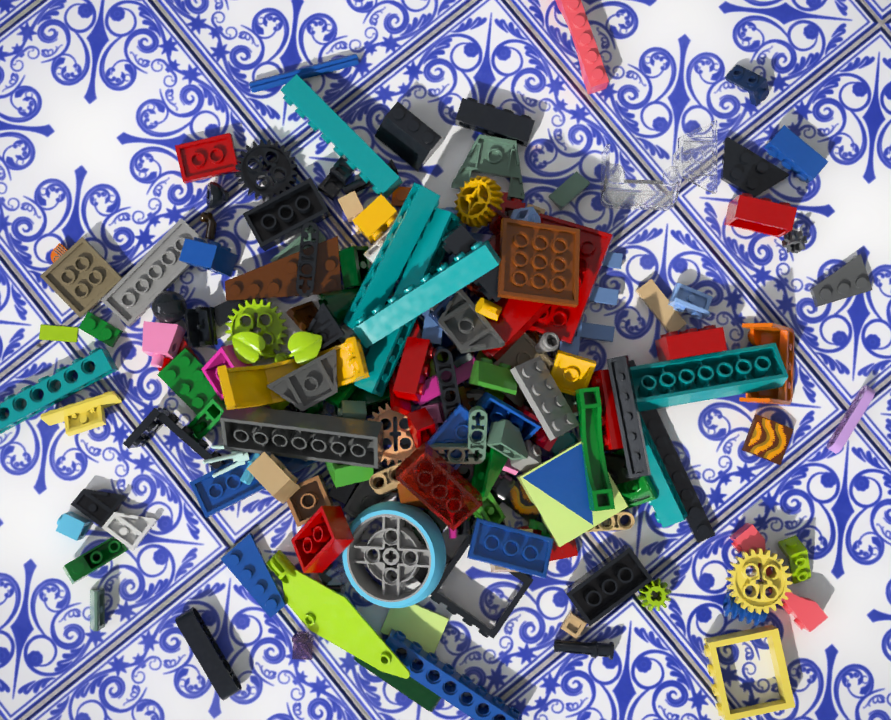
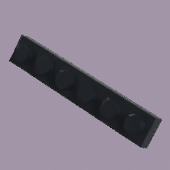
(628, 417)

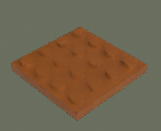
(539, 262)

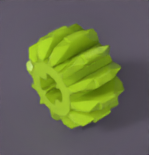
(661, 591)

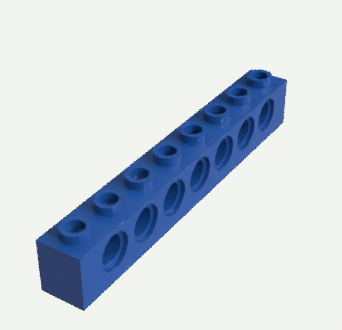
(447, 672)

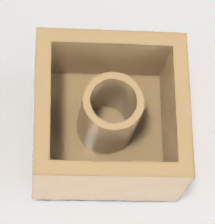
(274, 477)

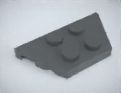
(466, 327)
(309, 383)

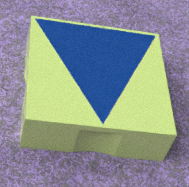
(561, 495)

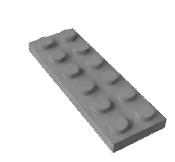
(151, 275)

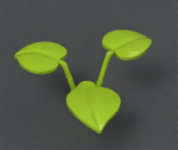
(302, 344)

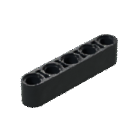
(208, 653)

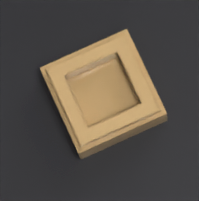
(573, 625)

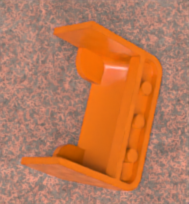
(785, 340)

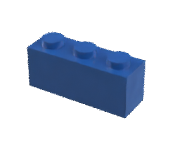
(795, 154)

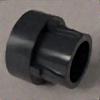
(502, 486)

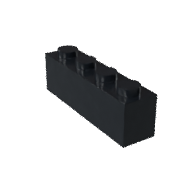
(493, 121)

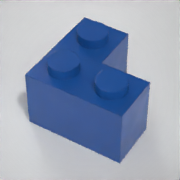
(208, 256)

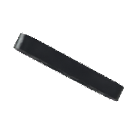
(307, 259)

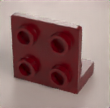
(540, 436)

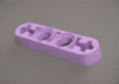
(850, 419)

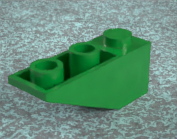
(93, 559)

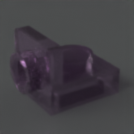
(302, 645)

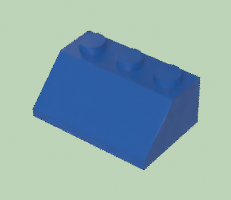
(498, 409)

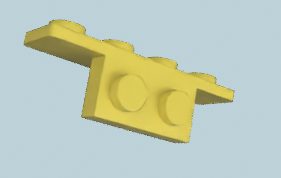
(83, 414)

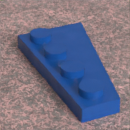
(252, 572)

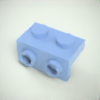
(690, 301)

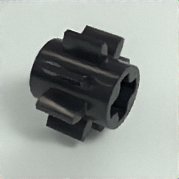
(466, 527)

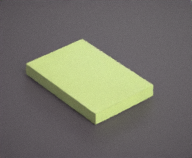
(417, 624)

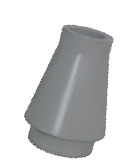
(547, 343)

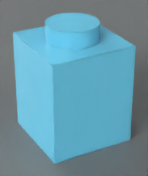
(73, 525)

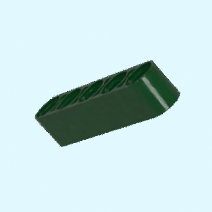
(408, 687)

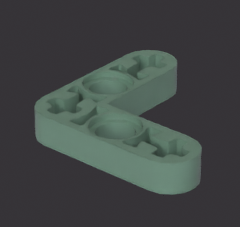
(471, 445)

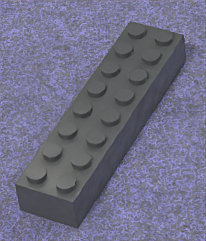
(303, 436)

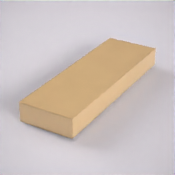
(658, 304)

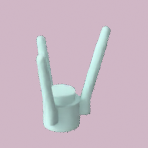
(238, 456)

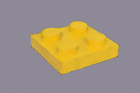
(571, 372)

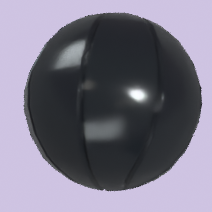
(169, 307)

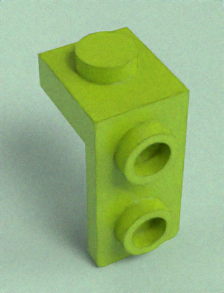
(797, 558)

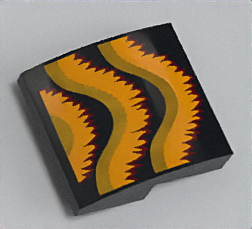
(520, 502)

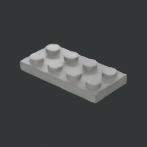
(544, 397)

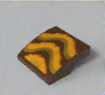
(767, 439)

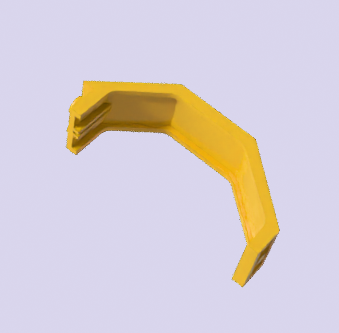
(248, 385)

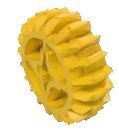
(474, 199)

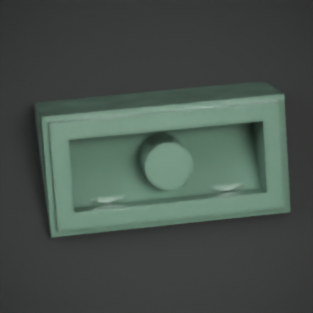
(569, 190)
(97, 609)

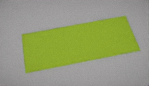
(58, 333)

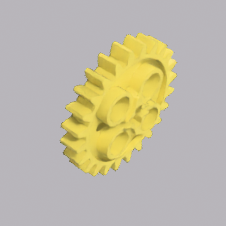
(777, 580)

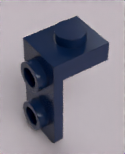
(749, 81)

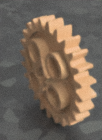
(390, 454)

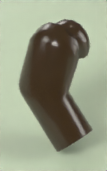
(211, 224)

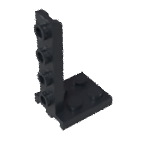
(155, 421)

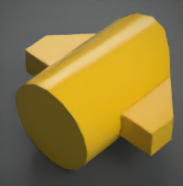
(488, 309)

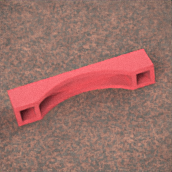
(589, 58)
(806, 611)

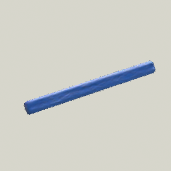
(304, 73)

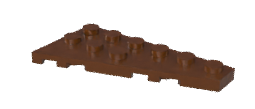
(280, 276)

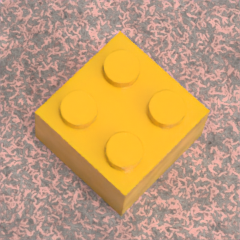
(375, 219)

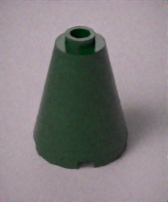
(339, 302)

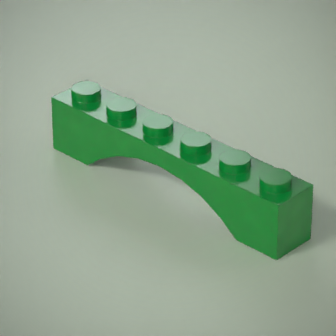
(597, 478)

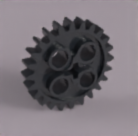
(250, 176)

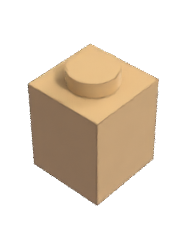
(350, 205)

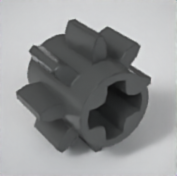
(794, 241)

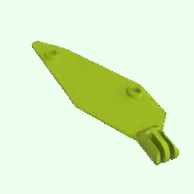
(334, 617)

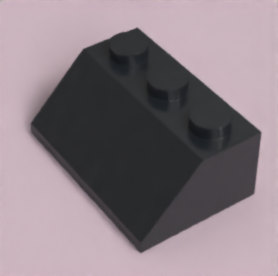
(408, 136)

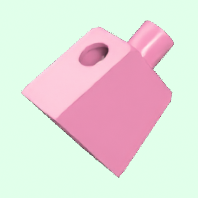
(161, 341)

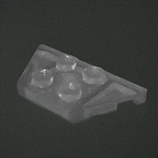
(701, 156)

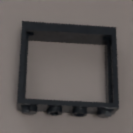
(468, 618)

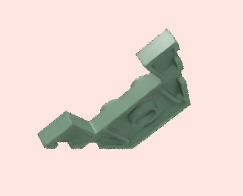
(493, 157)

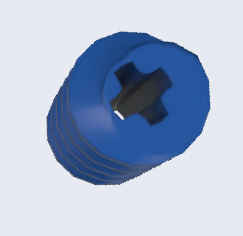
(735, 609)

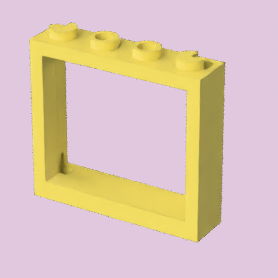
(777, 655)

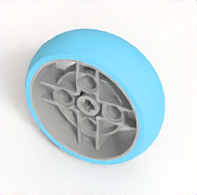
(430, 556)

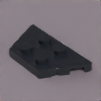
(748, 170)

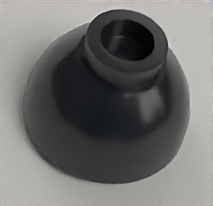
(216, 195)

